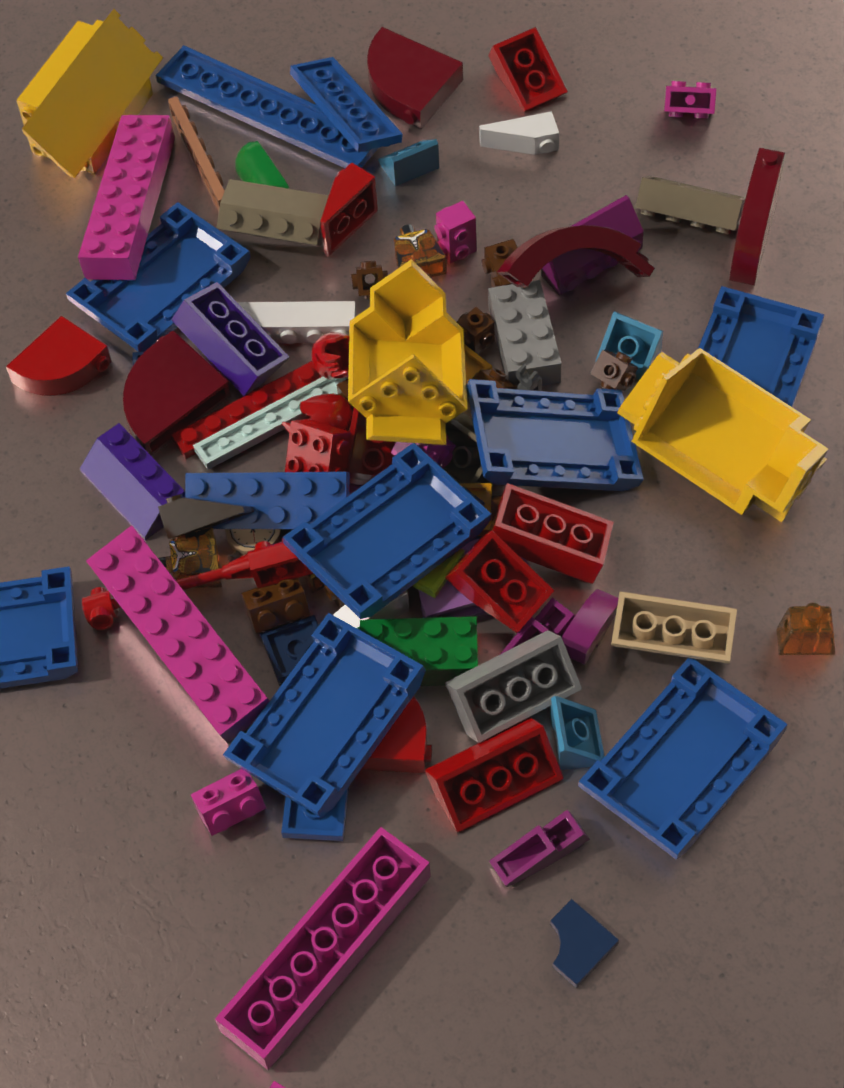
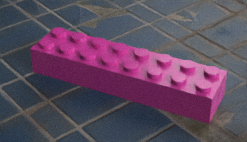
(127, 198)
(179, 634)
(323, 948)

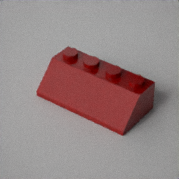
(552, 533)
(494, 774)

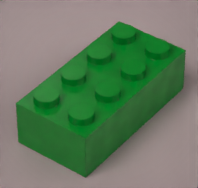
(440, 644)

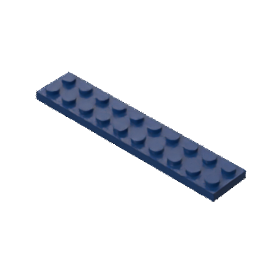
(259, 105)

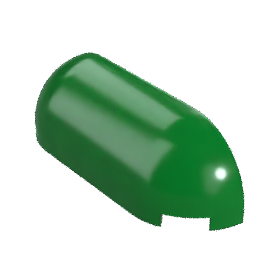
(256, 166)

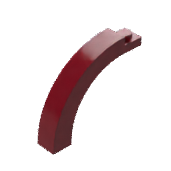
(538, 251)

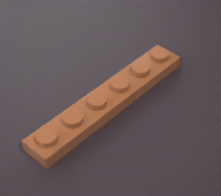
(197, 149)

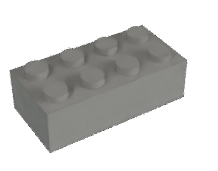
(524, 332)
(513, 686)

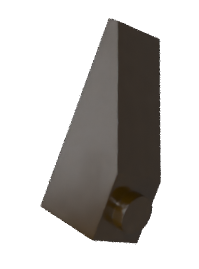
(190, 515)

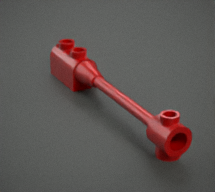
(265, 564)

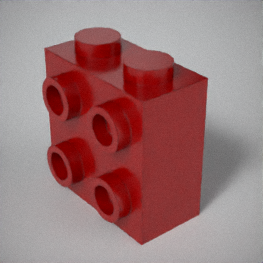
(317, 447)

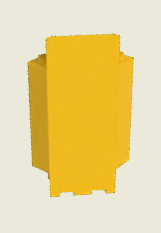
(83, 92)
(407, 360)
(723, 433)

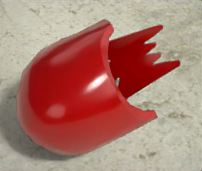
(331, 355)
(328, 409)

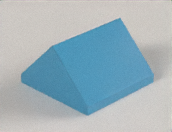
(411, 161)
(633, 339)
(575, 734)

